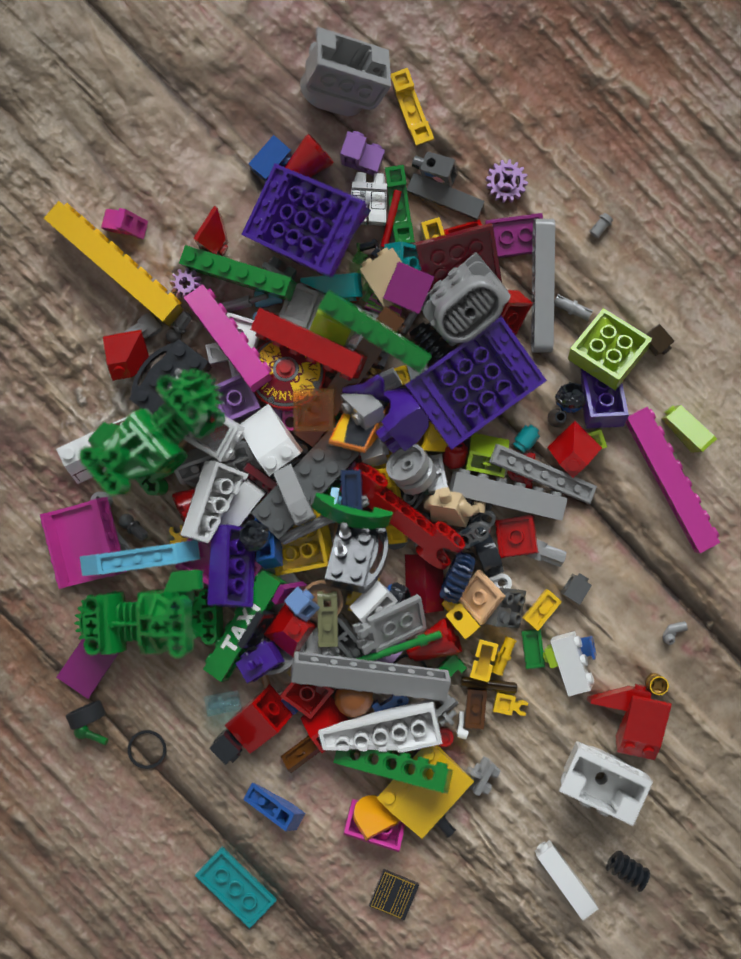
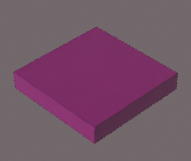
(408, 287)

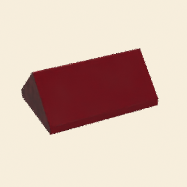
(425, 581)

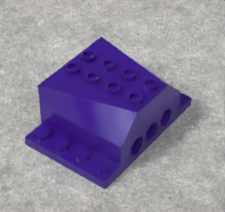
(305, 220)
(475, 383)

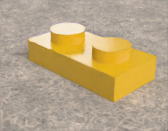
(541, 609)

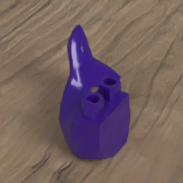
(405, 419)

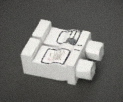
(374, 194)

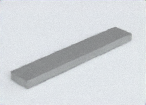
(542, 473)

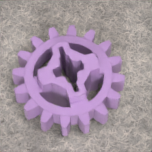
(511, 188)

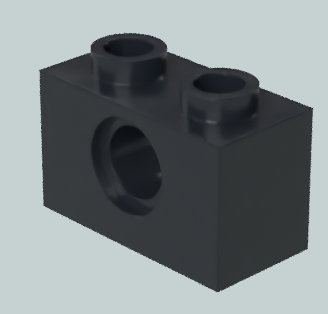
(226, 747)

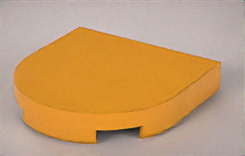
(372, 817)

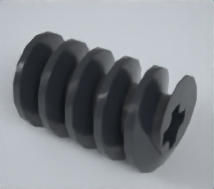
(429, 341)
(629, 869)

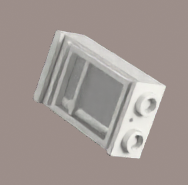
(221, 441)

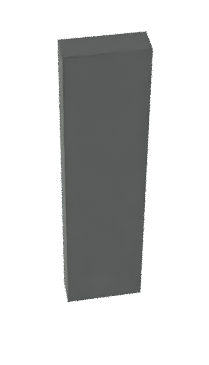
(445, 196)

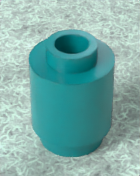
(526, 438)

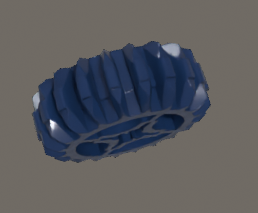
(457, 577)

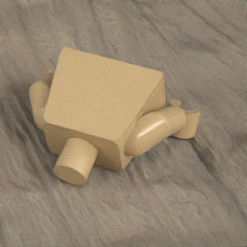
(452, 507)

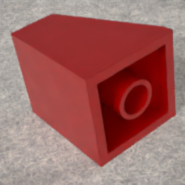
(259, 719)

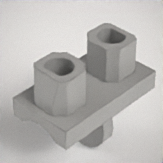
(445, 708)
(481, 774)

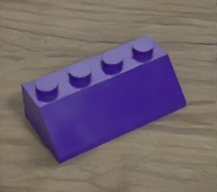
(230, 569)

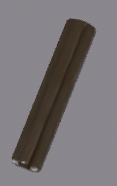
(493, 685)

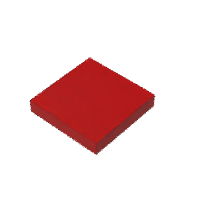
(516, 536)

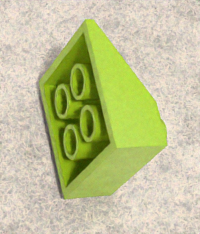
(609, 349)

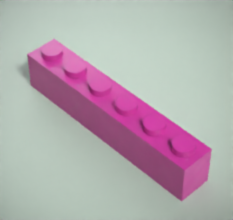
(228, 338)

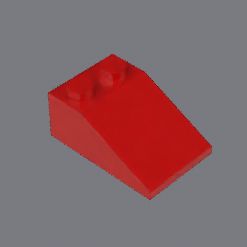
(643, 727)

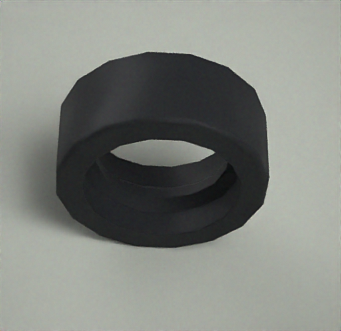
(85, 715)

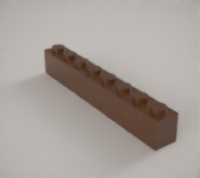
(368, 349)

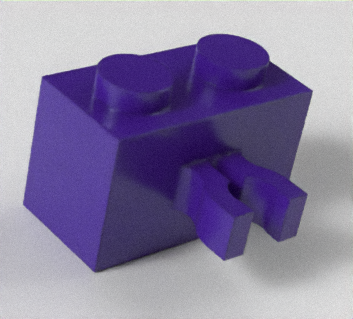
(260, 661)

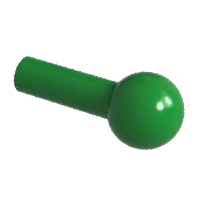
(83, 732)

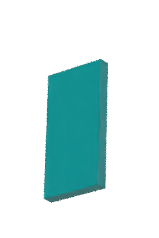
(235, 887)

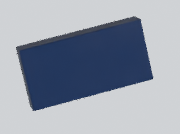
(352, 488)

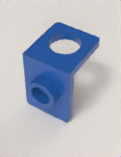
(588, 647)

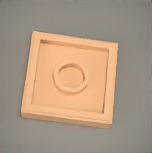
(481, 597)

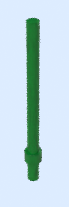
(421, 640)

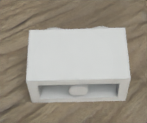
(373, 601)

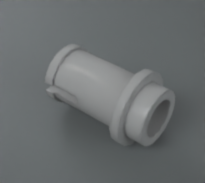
(604, 221)

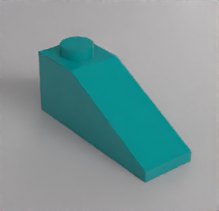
(345, 285)

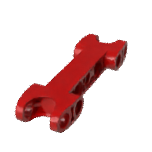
(427, 536)

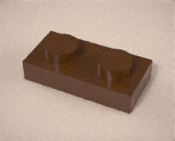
(475, 708)
(299, 754)

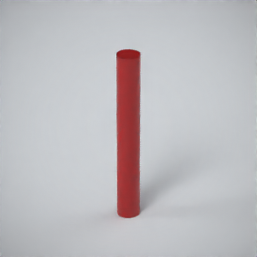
(391, 217)

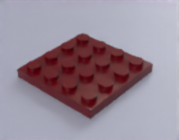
(445, 252)

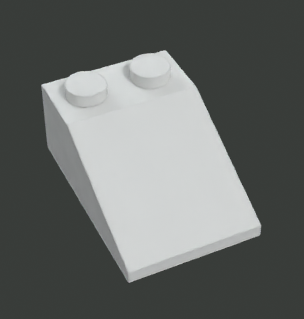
(270, 439)

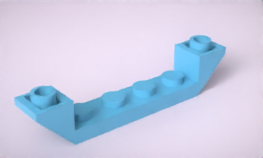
(139, 558)

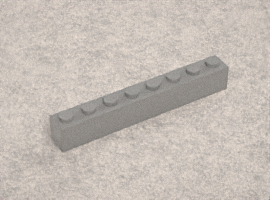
(370, 676)

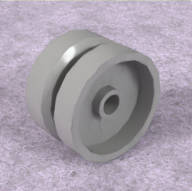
(411, 469)

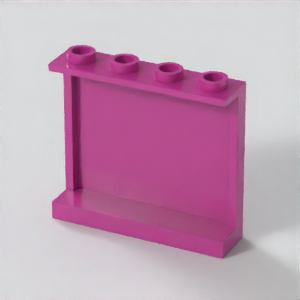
(76, 533)

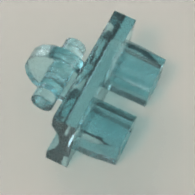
(223, 702)

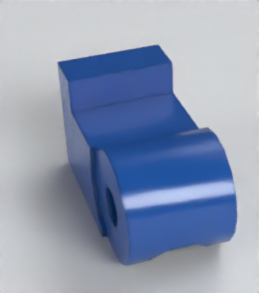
(393, 701)

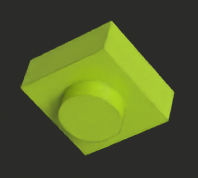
(599, 437)
(549, 656)

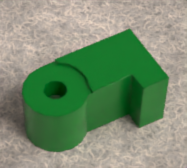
(452, 664)

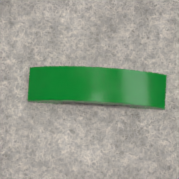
(402, 225)
(353, 517)

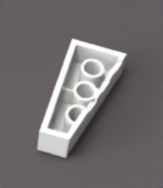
(211, 499)

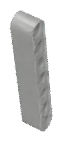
(543, 285)

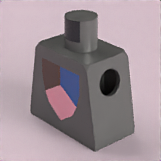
(437, 168)

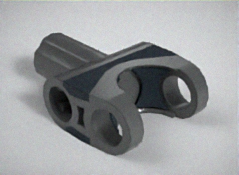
(474, 529)

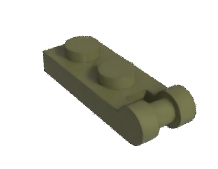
(327, 620)

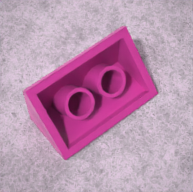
(388, 839)

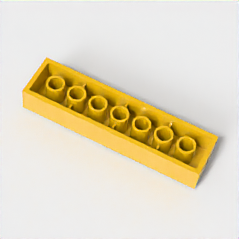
(110, 259)

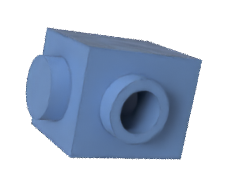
(302, 603)

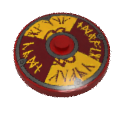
(287, 374)

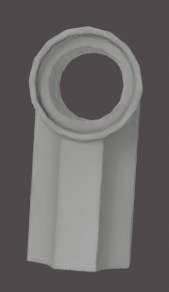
(148, 325)
(549, 554)

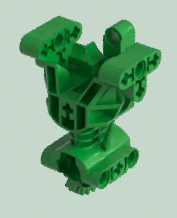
(148, 443)
(152, 620)

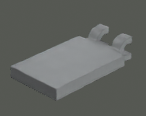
(391, 625)

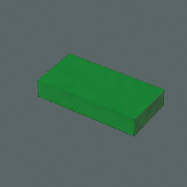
(533, 649)

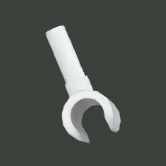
(461, 732)

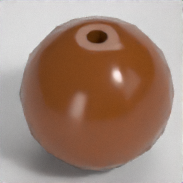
(352, 702)

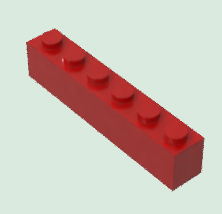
(309, 344)

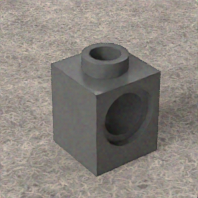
(576, 588)

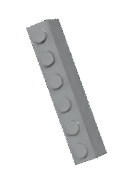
(508, 495)

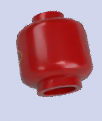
(455, 457)

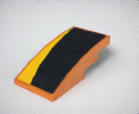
(353, 436)

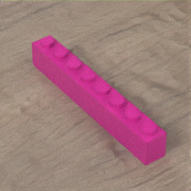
(671, 480)

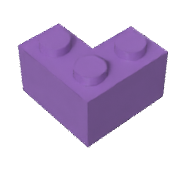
(360, 155)

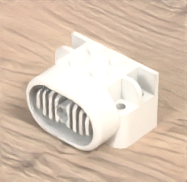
(616, 794)

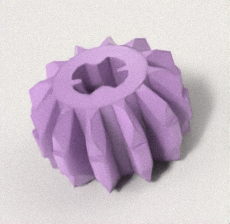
(181, 278)

